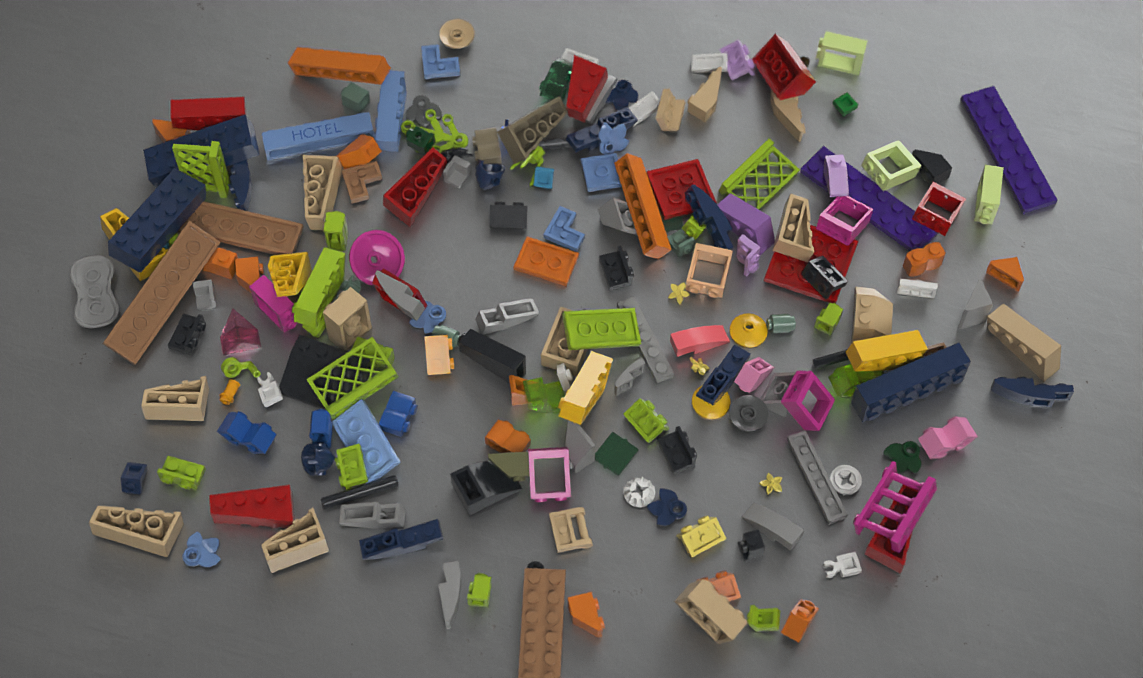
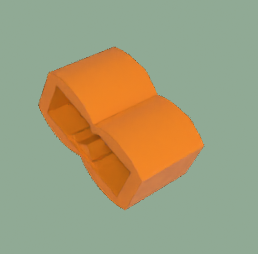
(924, 259)
(506, 439)

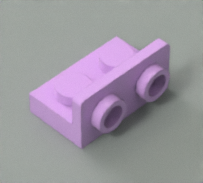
(738, 60)
(748, 254)

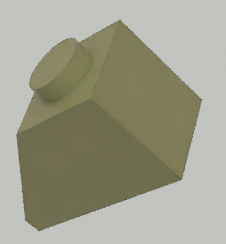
(512, 464)

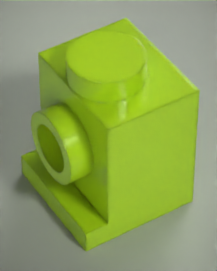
(829, 318)
(479, 590)

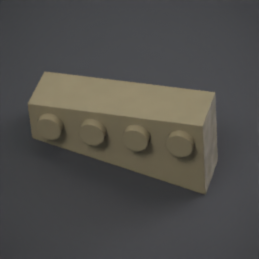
(529, 130)

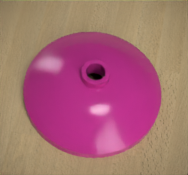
(380, 245)

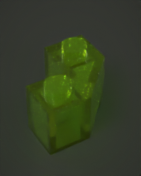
(846, 379)
(543, 396)

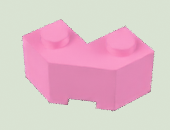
(954, 435)

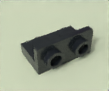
(508, 215)
(616, 269)
(823, 276)
(187, 333)
(677, 450)

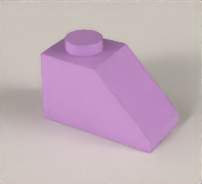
(836, 175)

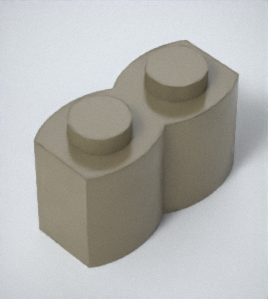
(487, 146)

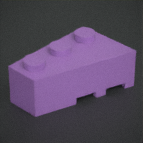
(748, 221)

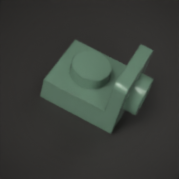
(681, 243)

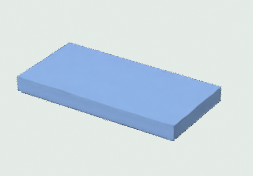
(360, 427)

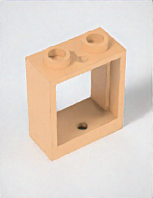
(713, 255)

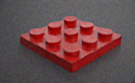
(671, 184)

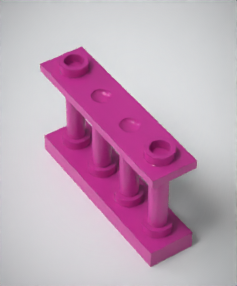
(906, 521)

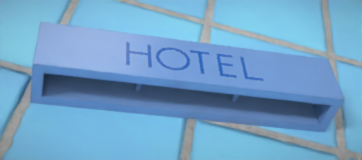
(316, 135)

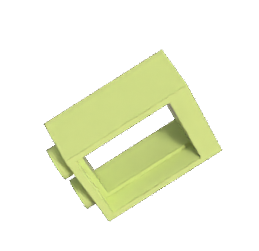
(841, 44)
(901, 157)
(988, 194)

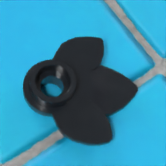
(460, 152)

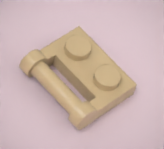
(564, 532)

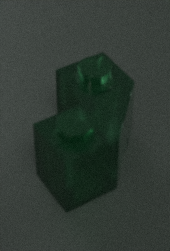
(557, 80)

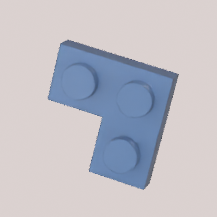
(436, 67)
(560, 231)

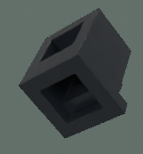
(751, 545)

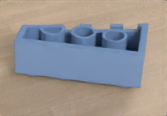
(390, 111)

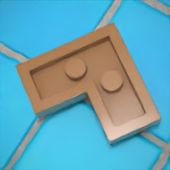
(357, 177)

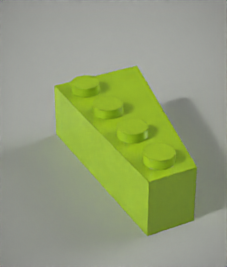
(320, 287)

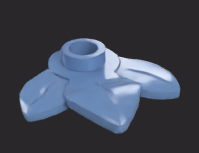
(611, 136)
(427, 319)
(204, 549)

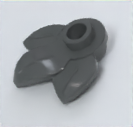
(417, 112)

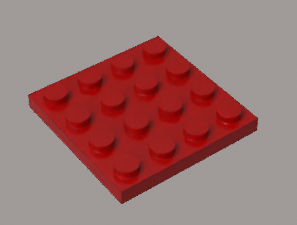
(786, 270)

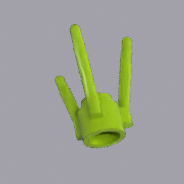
(534, 157)

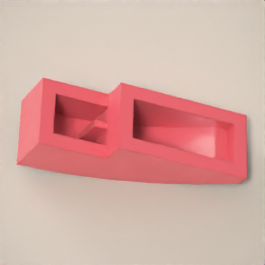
(698, 339)

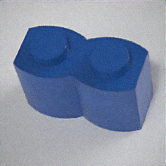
(397, 414)
(321, 427)

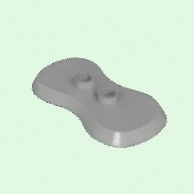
(95, 299)

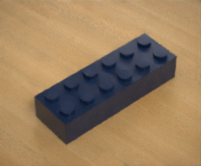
(236, 141)
(157, 220)
(910, 382)

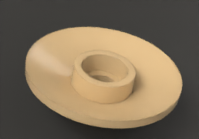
(456, 33)

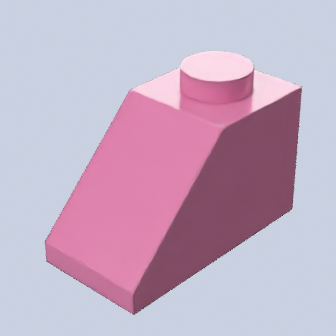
(753, 374)

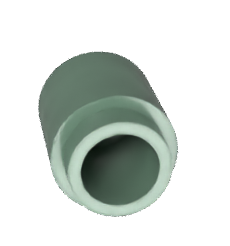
(781, 323)
(452, 333)

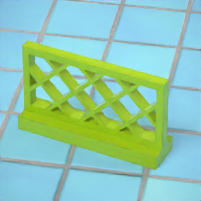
(750, 165)
(215, 167)
(361, 392)

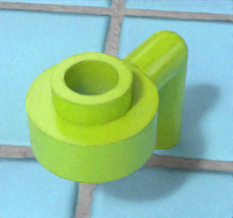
(236, 367)

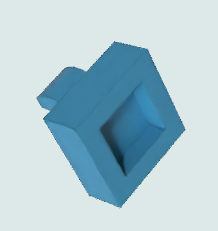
(544, 177)

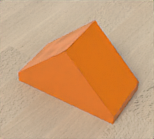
(1007, 271)
(516, 390)

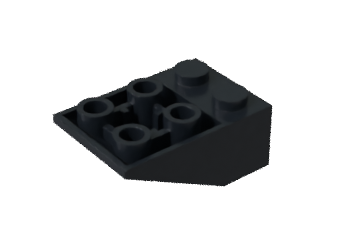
(482, 485)

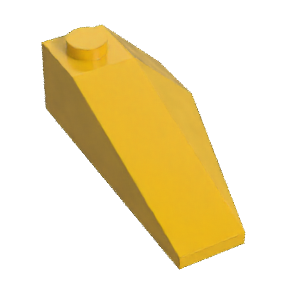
(289, 272)

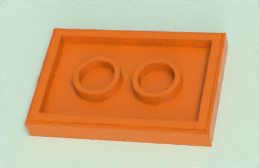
(546, 261)

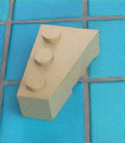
(794, 230)
(177, 402)
(296, 543)

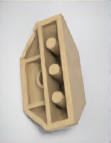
(870, 314)

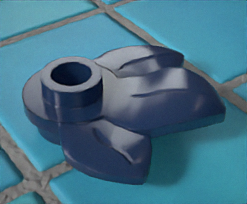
(622, 95)
(665, 507)

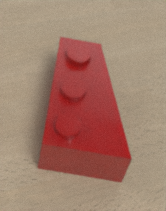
(584, 88)

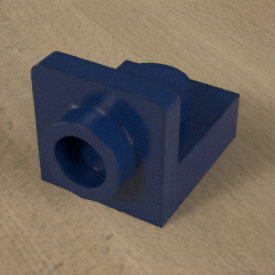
(132, 478)

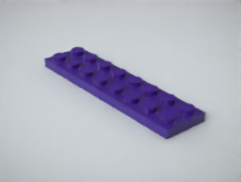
(1008, 149)
(888, 212)

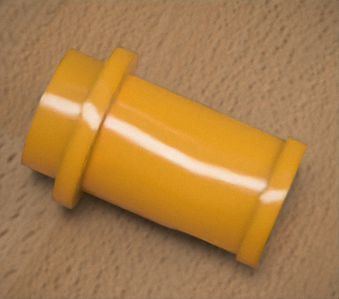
(228, 394)

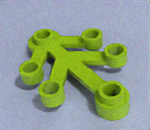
(439, 133)

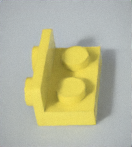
(702, 535)

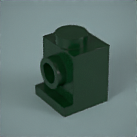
(421, 144)

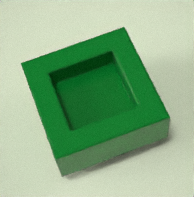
(845, 104)

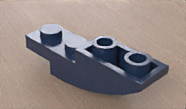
(588, 136)
(241, 185)
(709, 213)
(723, 376)
(1025, 392)
(401, 542)

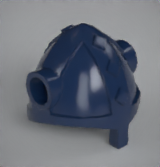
(489, 174)
(317, 458)

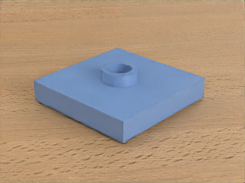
(600, 172)

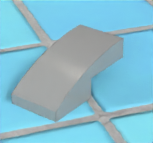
(625, 380)

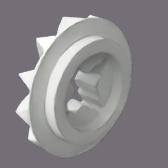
(844, 472)
(634, 498)

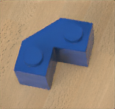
(239, 429)

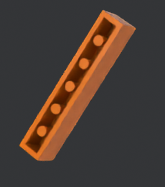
(339, 65)
(642, 206)

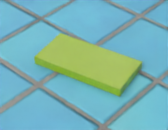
(601, 328)

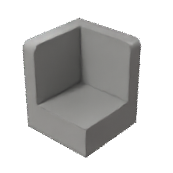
(457, 171)
(205, 294)

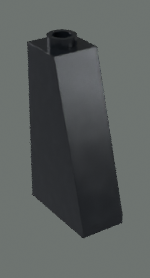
(493, 355)

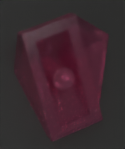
(239, 335)

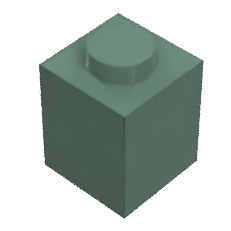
(355, 97)

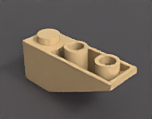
(704, 101)
(788, 114)

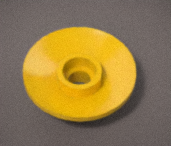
(748, 337)
(710, 411)

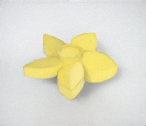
(679, 292)
(698, 366)
(772, 483)

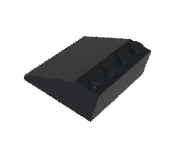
(310, 357)

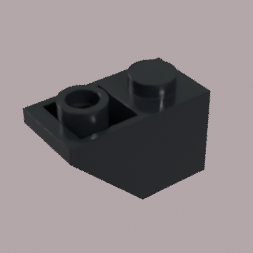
(933, 166)

